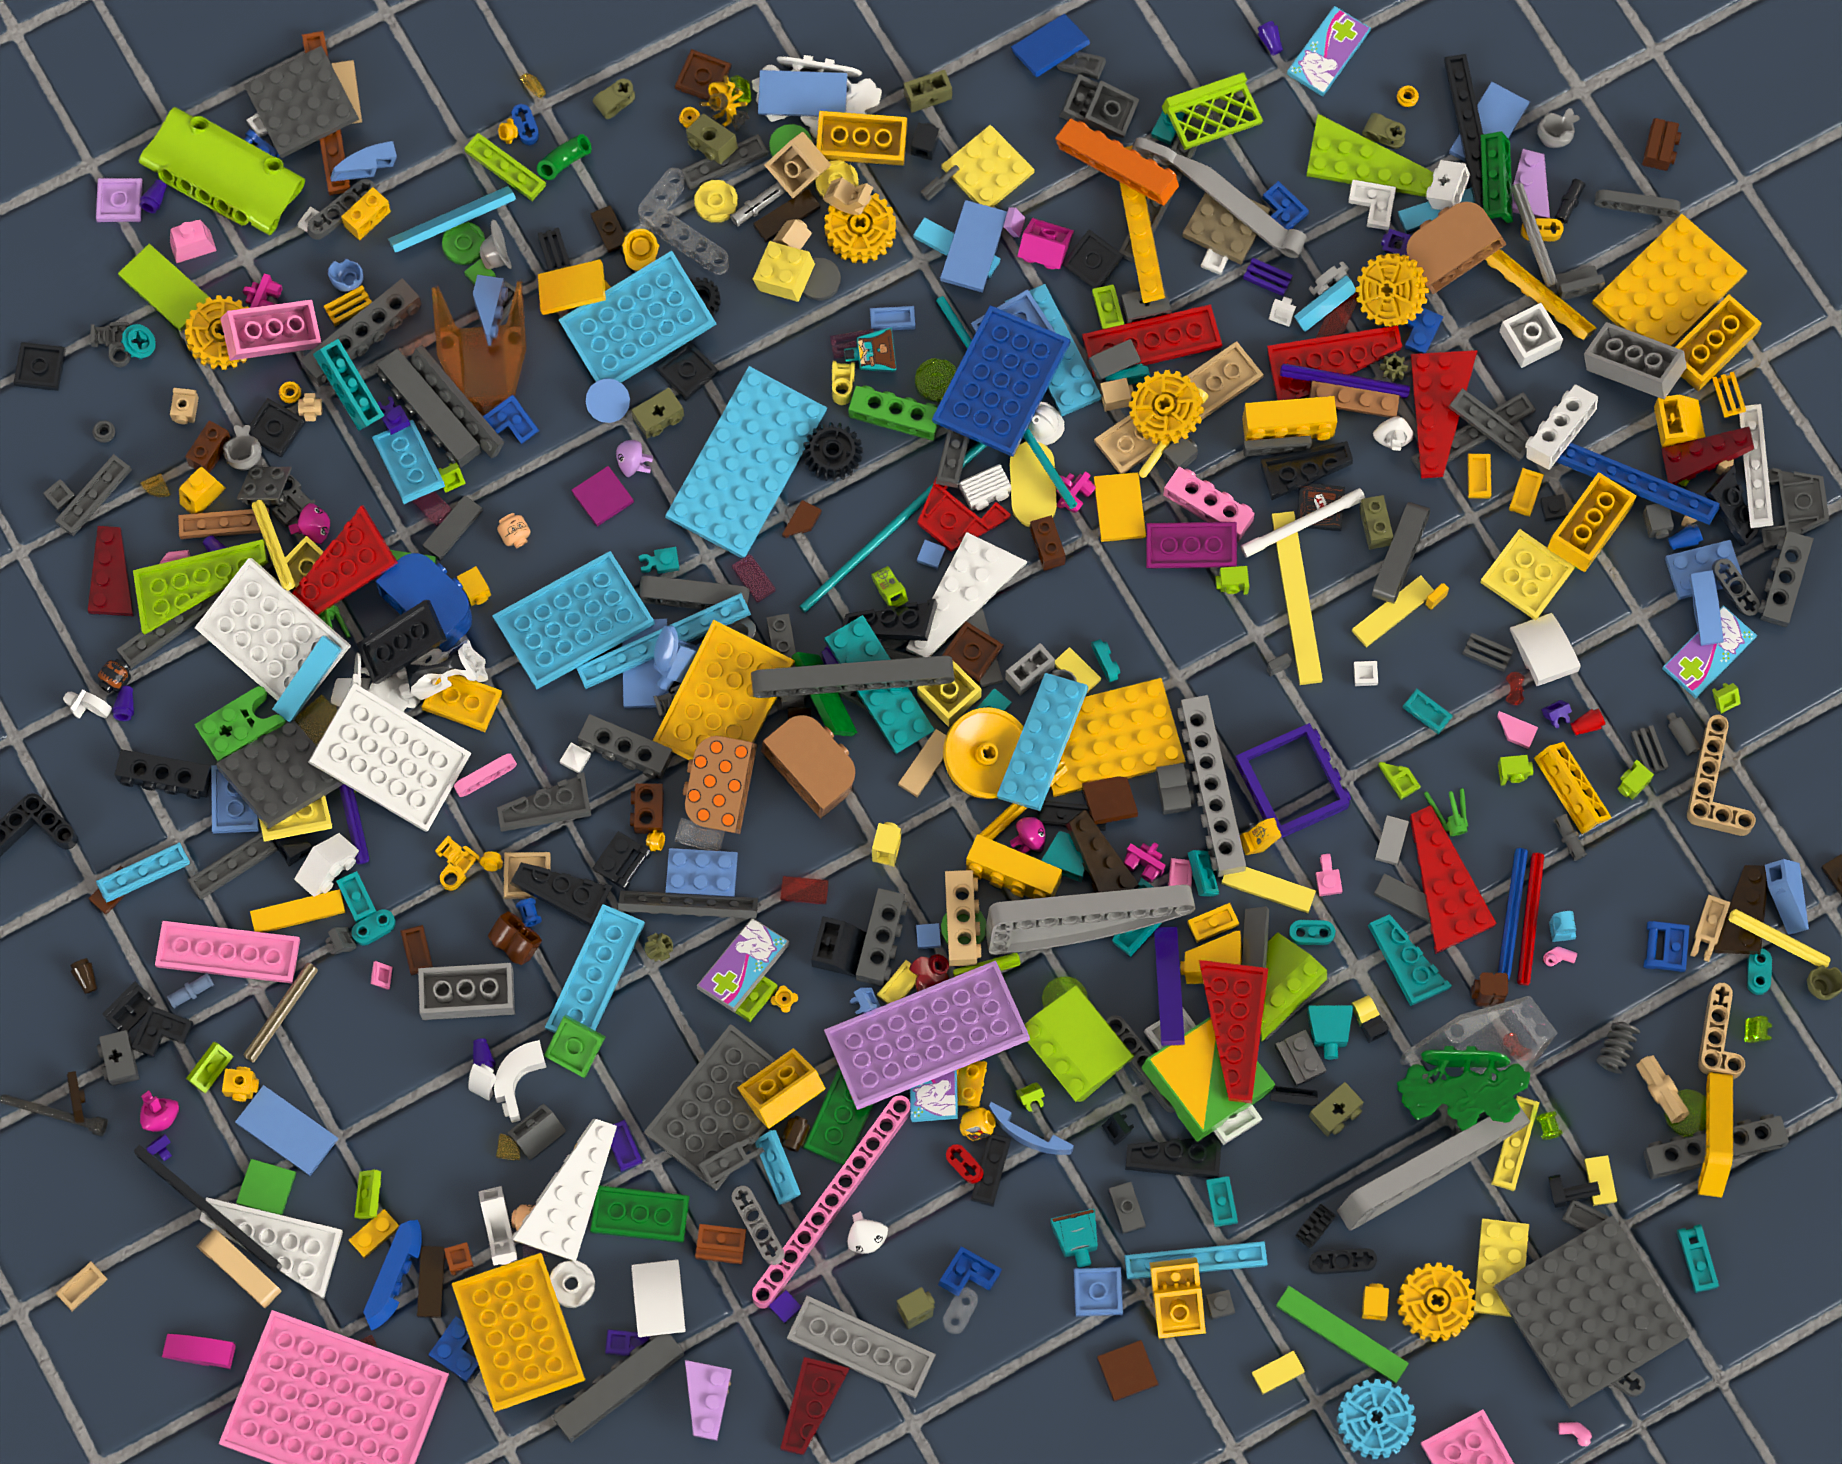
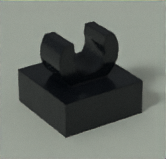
(1117, 1127)

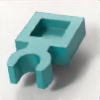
(664, 560)

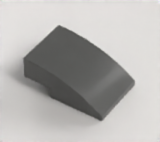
(1099, 106)

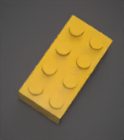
(862, 137)
(1717, 341)
(1290, 418)
(1591, 522)
(1012, 869)

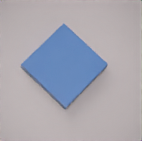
(1098, 1291)

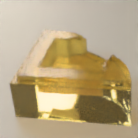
(533, 85)
(156, 486)
(507, 1148)

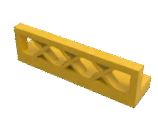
(1570, 787)

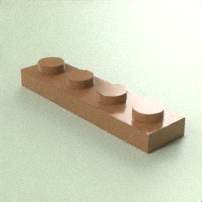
(1357, 399)
(218, 524)

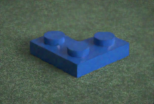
(1287, 207)
(1423, 331)
(512, 415)
(968, 1267)
(450, 1351)

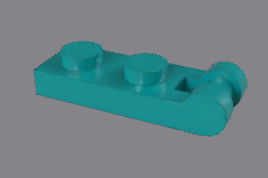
(1698, 1259)

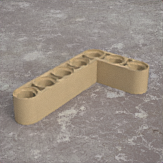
(1709, 781)

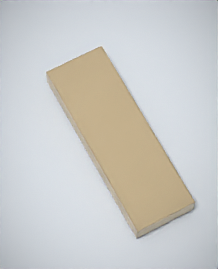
(346, 73)
(924, 765)

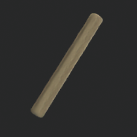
(280, 1012)

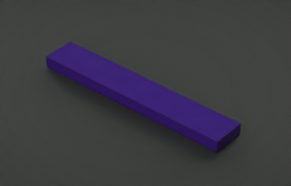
(1169, 986)

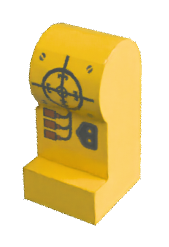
(1260, 837)

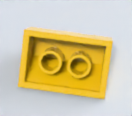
(781, 1088)

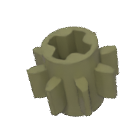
(1393, 361)
(658, 947)

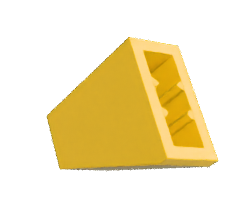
(1223, 949)

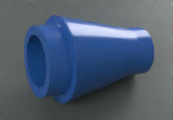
(1686, 537)

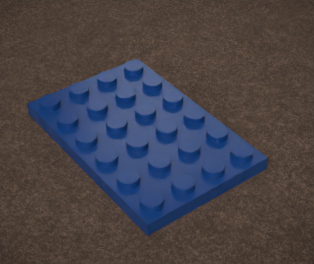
(1001, 380)

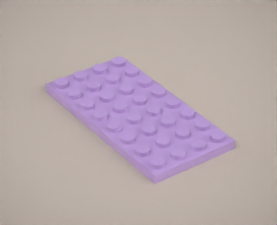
(926, 1035)

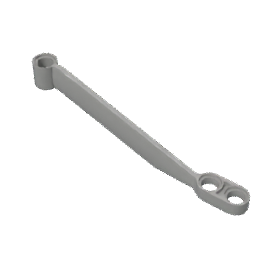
(1287, 241)

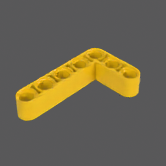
(1718, 1135)

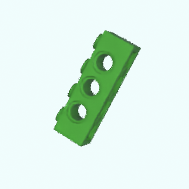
(881, 416)

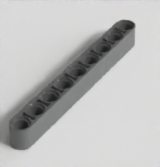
(852, 676)

